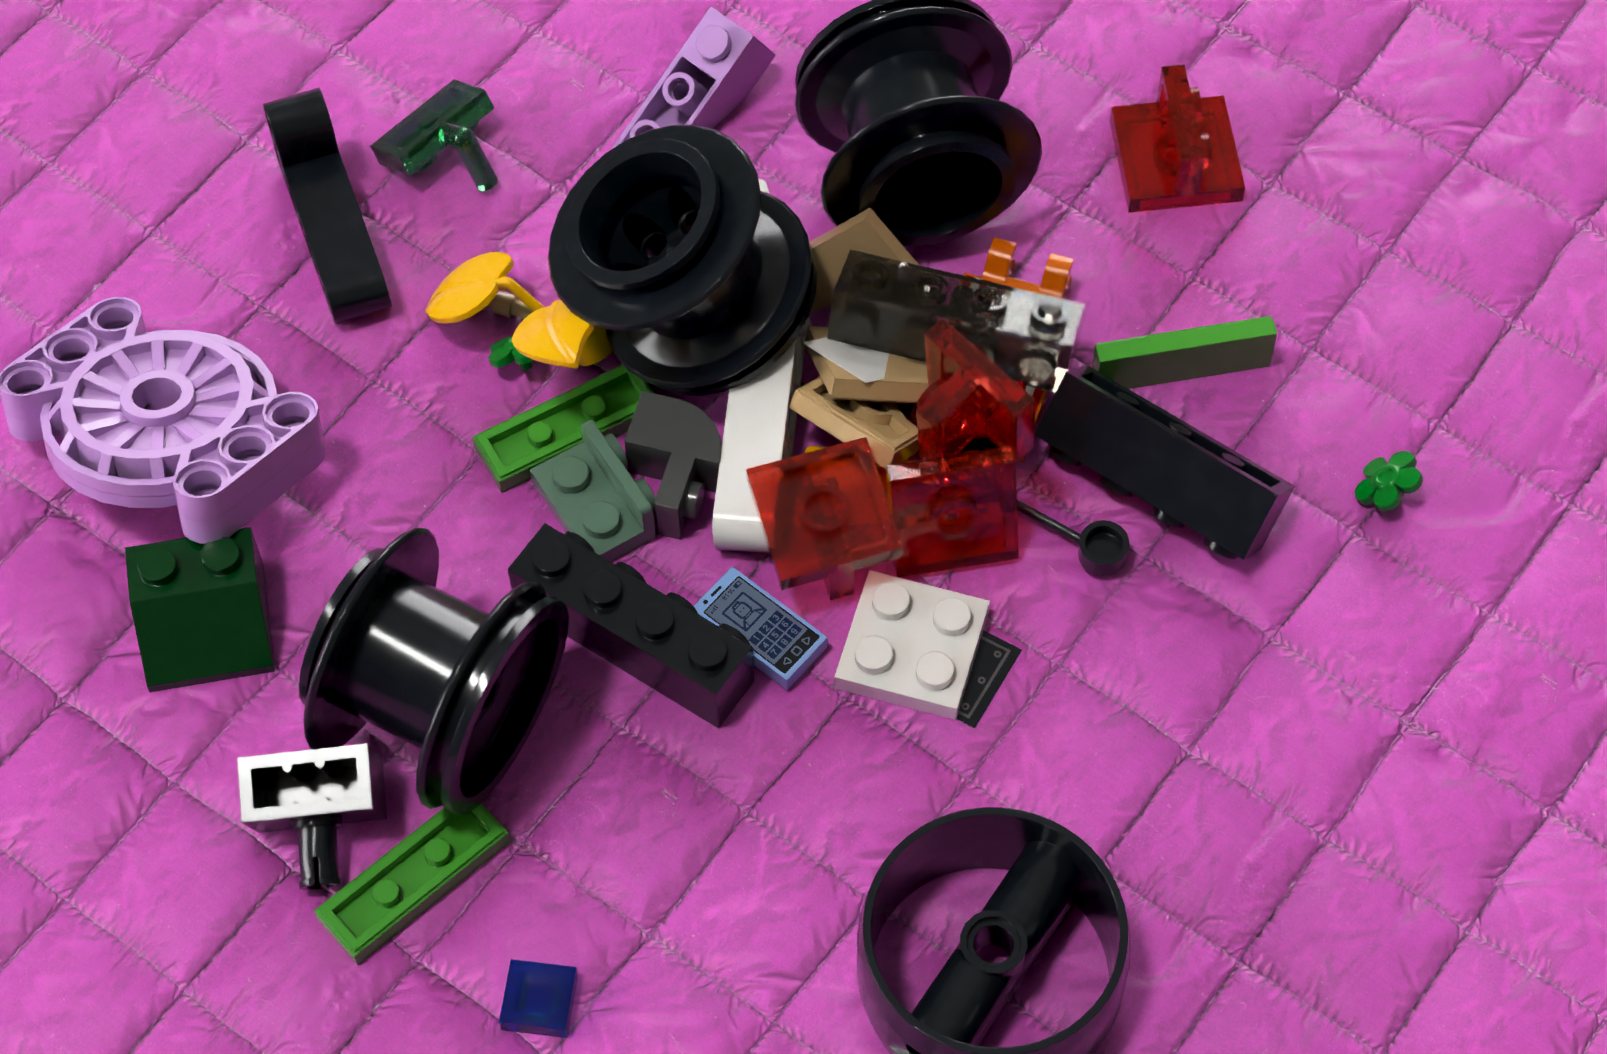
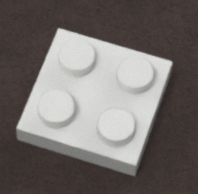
(912, 644)

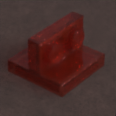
(1176, 148)
(969, 397)
(953, 510)
(824, 516)

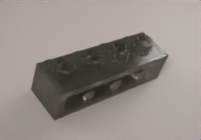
(894, 303)

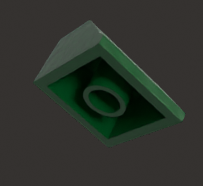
(200, 610)

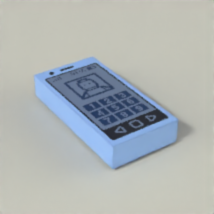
(780, 638)

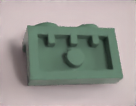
(597, 495)

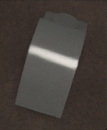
(681, 448)

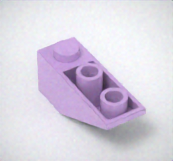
(704, 79)

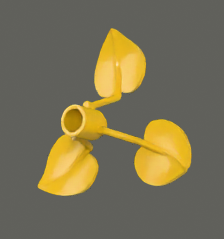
(546, 335)

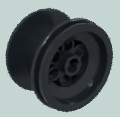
(916, 118)
(684, 260)
(431, 669)

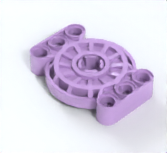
(162, 419)

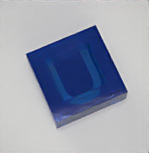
(538, 998)

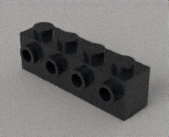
(1163, 462)
(638, 627)

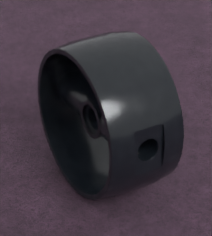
(1045, 877)

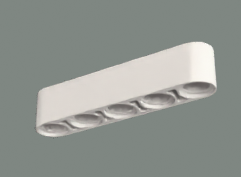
(756, 433)

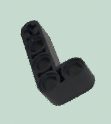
(326, 206)

